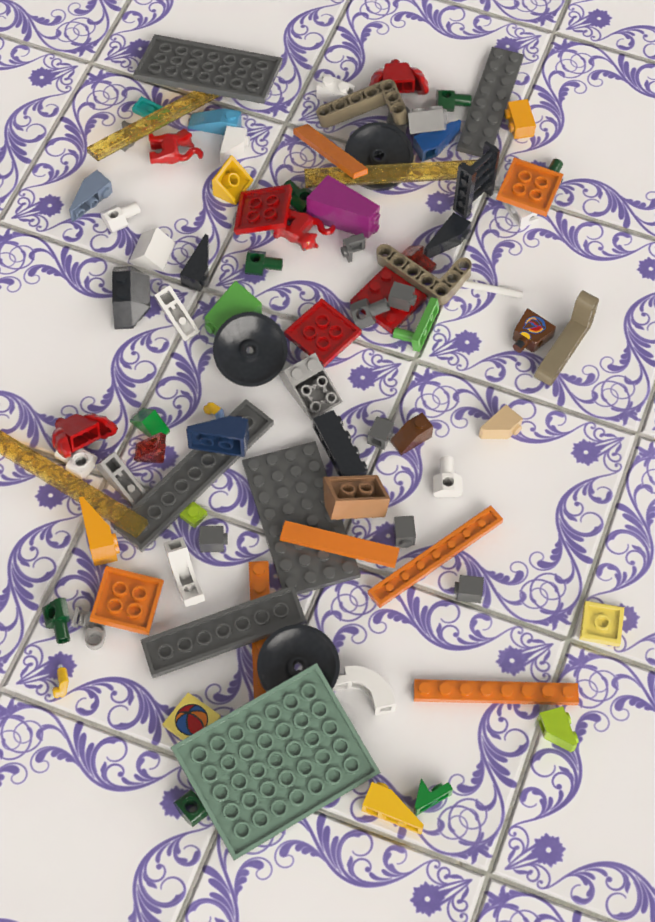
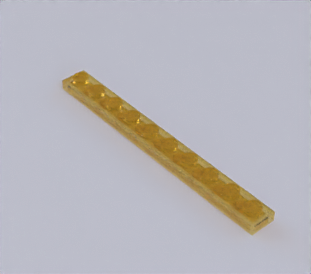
(149, 124)
(389, 173)
(71, 485)

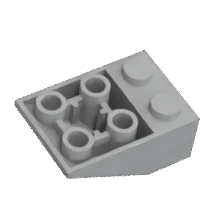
(427, 121)
(310, 386)

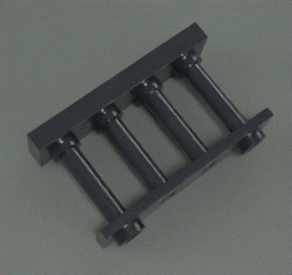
(473, 183)

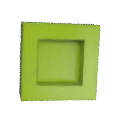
(193, 514)

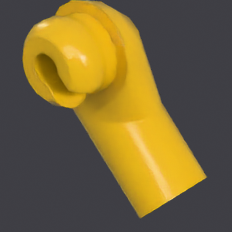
(63, 683)

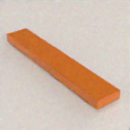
(330, 151)
(339, 544)

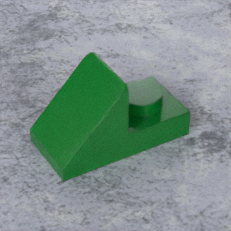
(427, 799)

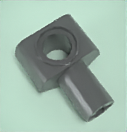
(371, 311)

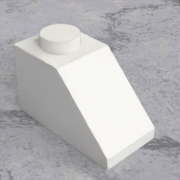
(234, 143)

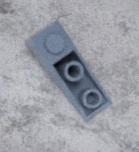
(91, 192)

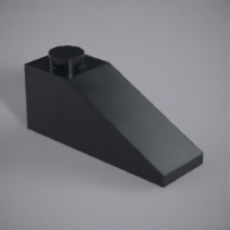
(450, 235)
(196, 270)

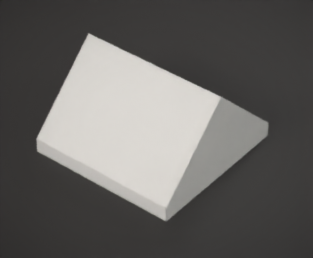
(153, 250)

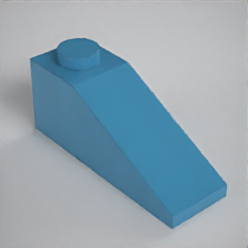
(215, 120)

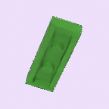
(419, 336)

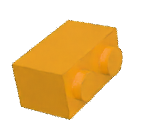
(520, 119)

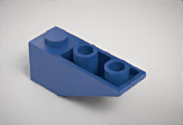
(433, 143)

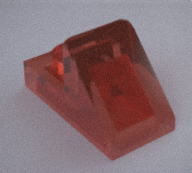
(416, 254)
(151, 449)

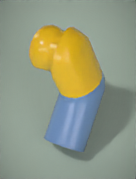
(212, 408)

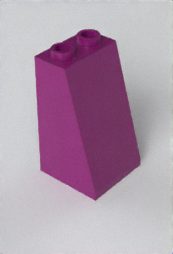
(343, 207)

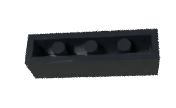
(338, 445)

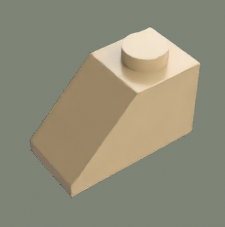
(502, 425)

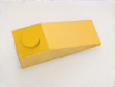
(388, 806)

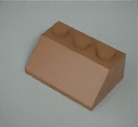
(355, 497)

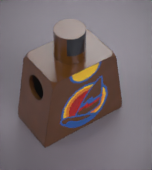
(532, 332)

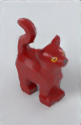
(169, 144)
(298, 230)

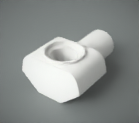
(116, 217)
(73, 463)
(447, 476)

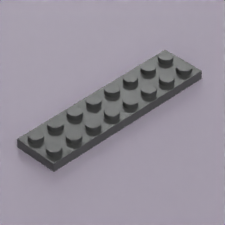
(490, 101)
(222, 631)

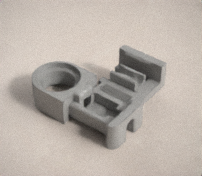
(92, 628)

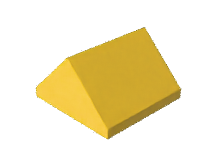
(231, 181)

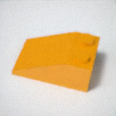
(101, 540)

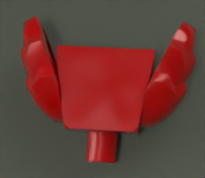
(406, 78)
(80, 431)

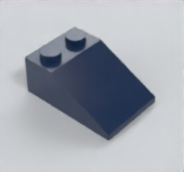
(222, 435)

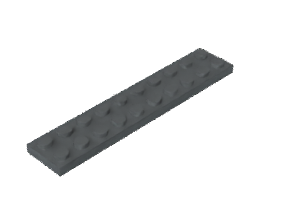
(189, 481)

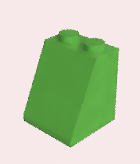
(233, 302)

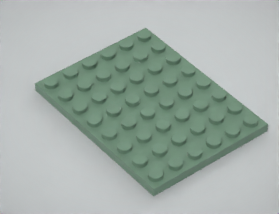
(275, 761)

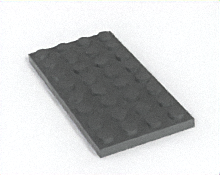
(208, 68)
(291, 489)

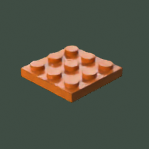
(529, 187)
(126, 600)

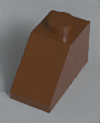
(412, 434)

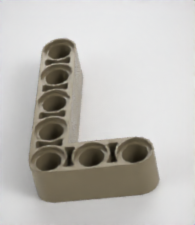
(362, 102)
(423, 276)
(569, 339)

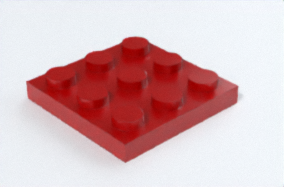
(263, 209)
(378, 289)
(322, 332)

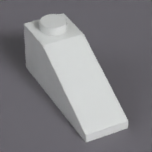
(176, 313)

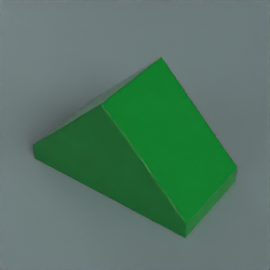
(149, 422)

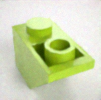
(557, 729)

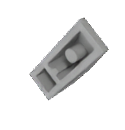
(121, 478)

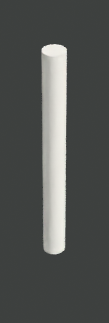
(493, 289)

